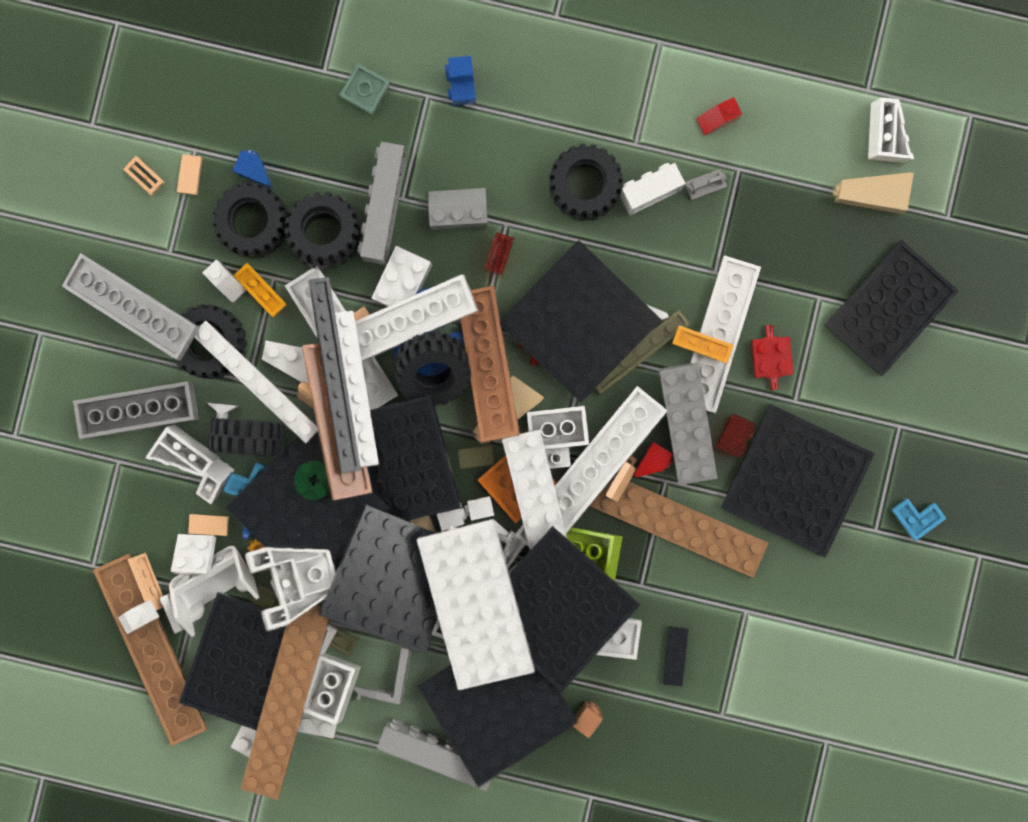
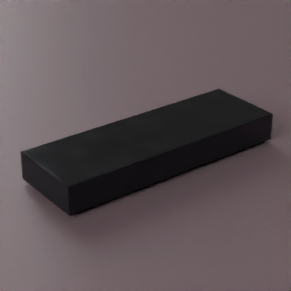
(675, 656)

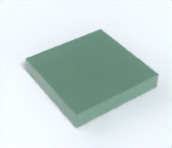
(365, 89)

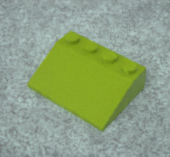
(599, 547)

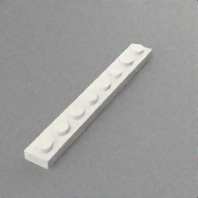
(256, 382)
(356, 388)

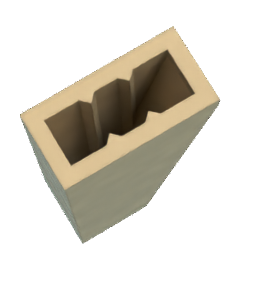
(882, 192)
(524, 399)

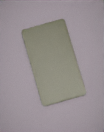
(476, 457)

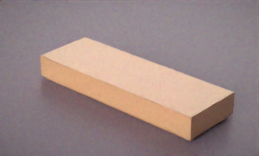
(146, 580)

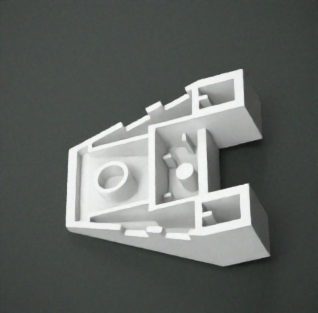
(298, 577)

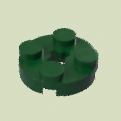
(303, 484)

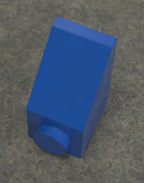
(252, 168)

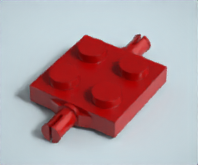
(772, 357)

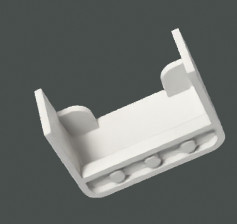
(192, 591)

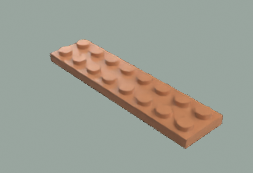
(489, 369)
(343, 484)

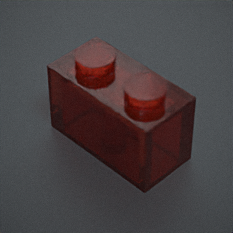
(499, 254)
(735, 436)

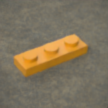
(260, 290)
(702, 344)

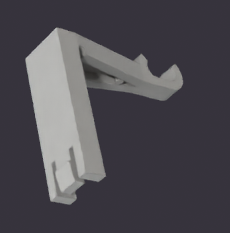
(397, 696)

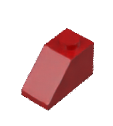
(719, 116)
(654, 460)

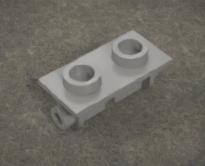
(706, 184)

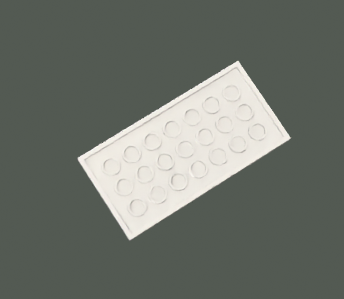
(476, 604)

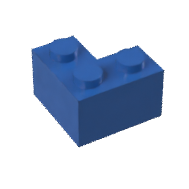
(460, 73)

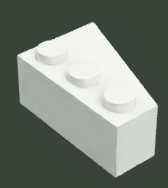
(887, 133)
(286, 358)
(182, 451)

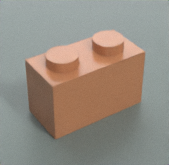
(588, 717)

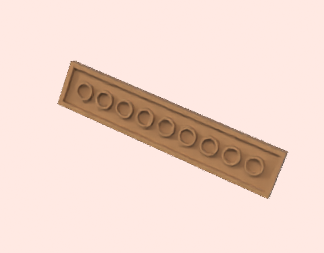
(684, 527)
(150, 653)
(285, 704)

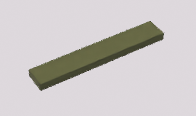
(651, 343)
(342, 640)

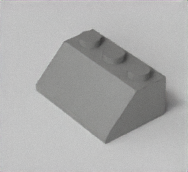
(457, 209)

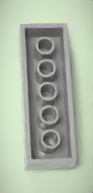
(383, 203)
(136, 410)
(688, 423)
(424, 750)

